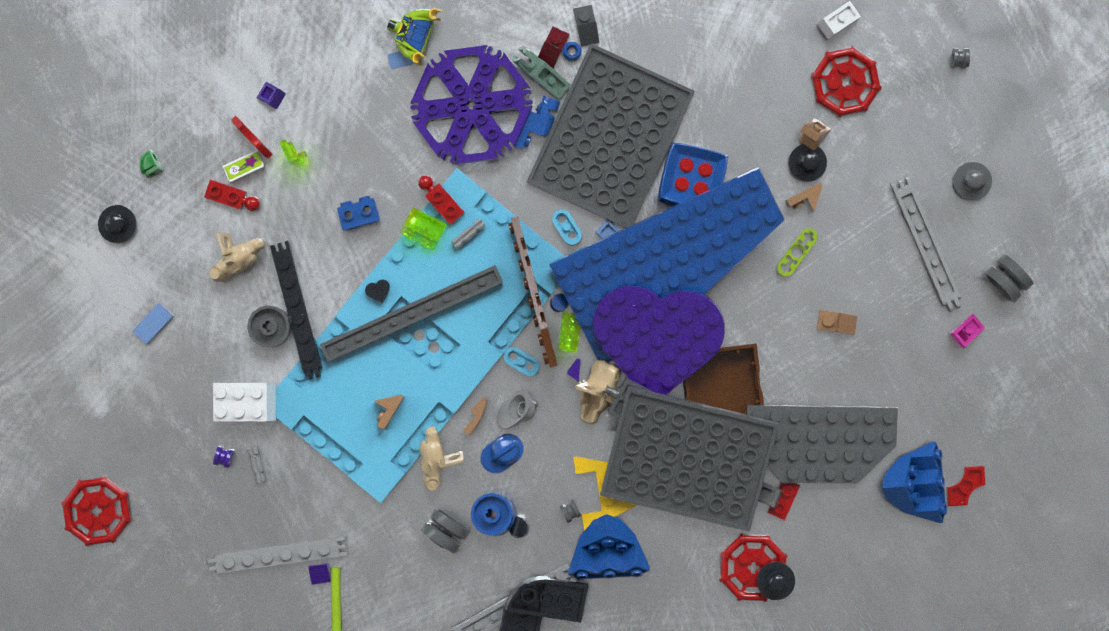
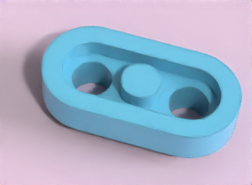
(566, 227)
(521, 361)

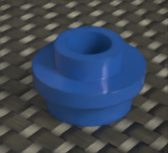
(574, 45)

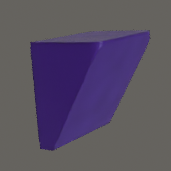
(271, 95)
(574, 370)
(319, 573)

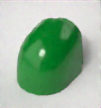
(149, 164)

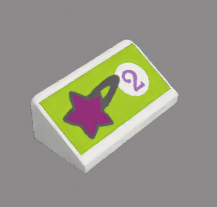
(243, 166)

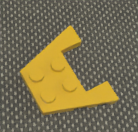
(608, 505)

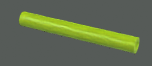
(335, 599)

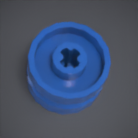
(482, 512)

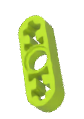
(801, 237)

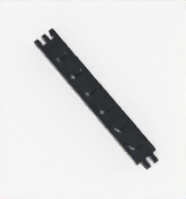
(297, 309)

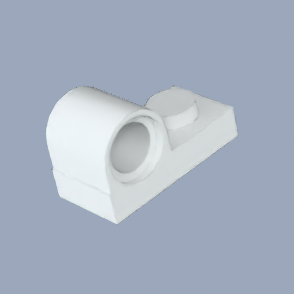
(838, 20)

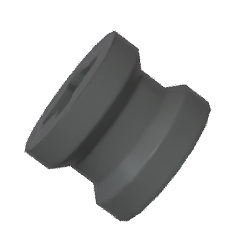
(960, 57)
(570, 511)

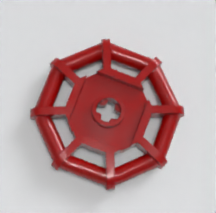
(845, 70)
(102, 502)
(744, 560)

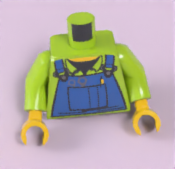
(414, 32)

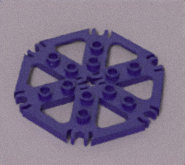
(481, 119)

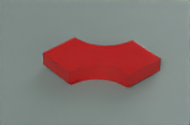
(251, 137)
(972, 478)

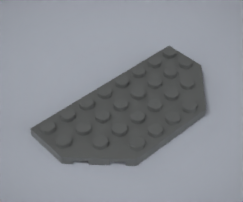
(828, 441)

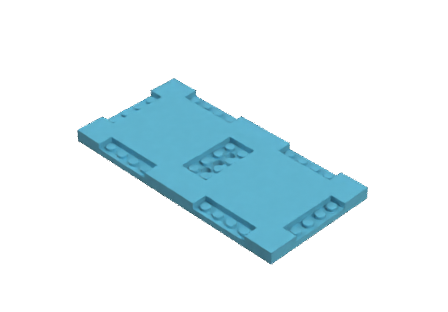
(339, 407)

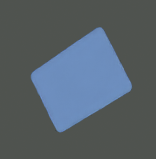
(398, 60)

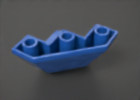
(918, 484)
(608, 551)

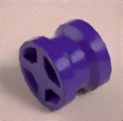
(223, 457)

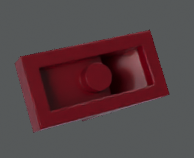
(553, 46)

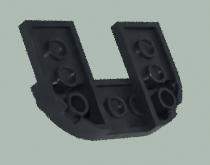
(543, 598)

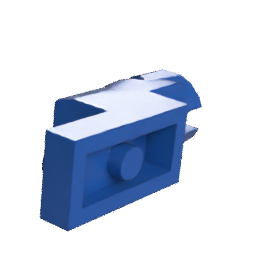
(539, 122)

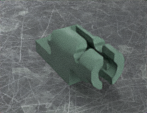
(542, 73)

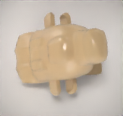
(234, 258)
(593, 397)
(434, 460)

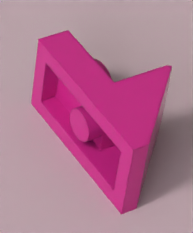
(967, 330)

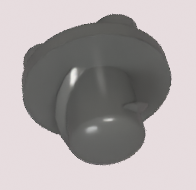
(972, 181)

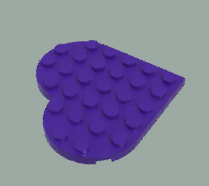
(658, 338)

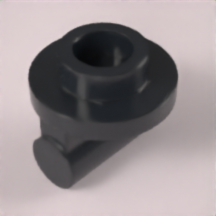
(519, 528)

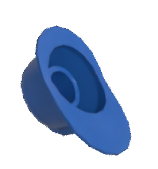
(501, 453)

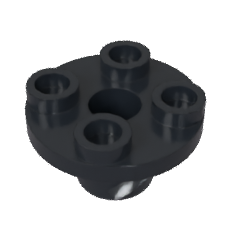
(807, 163)
(117, 224)
(775, 580)

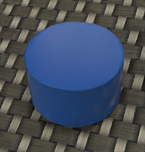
(558, 303)

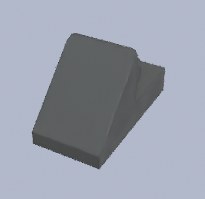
(586, 25)

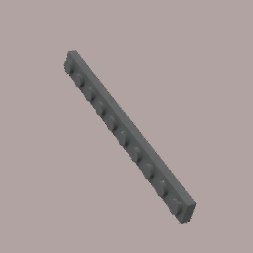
(411, 313)

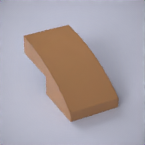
(477, 410)

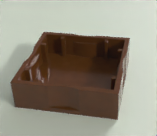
(727, 380)

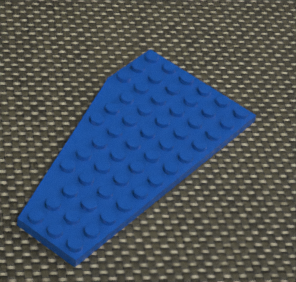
(672, 250)

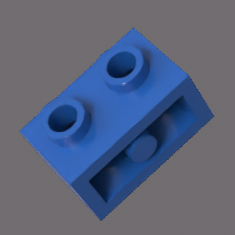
(359, 217)

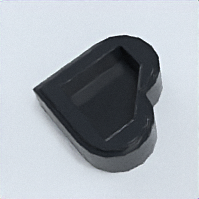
(378, 290)

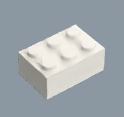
(244, 401)

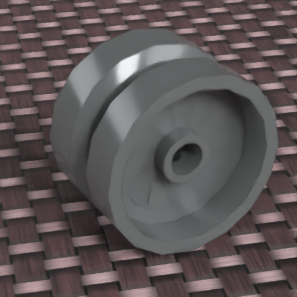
(1009, 278)
(258, 326)
(445, 530)

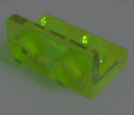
(290, 152)
(423, 228)
(569, 333)

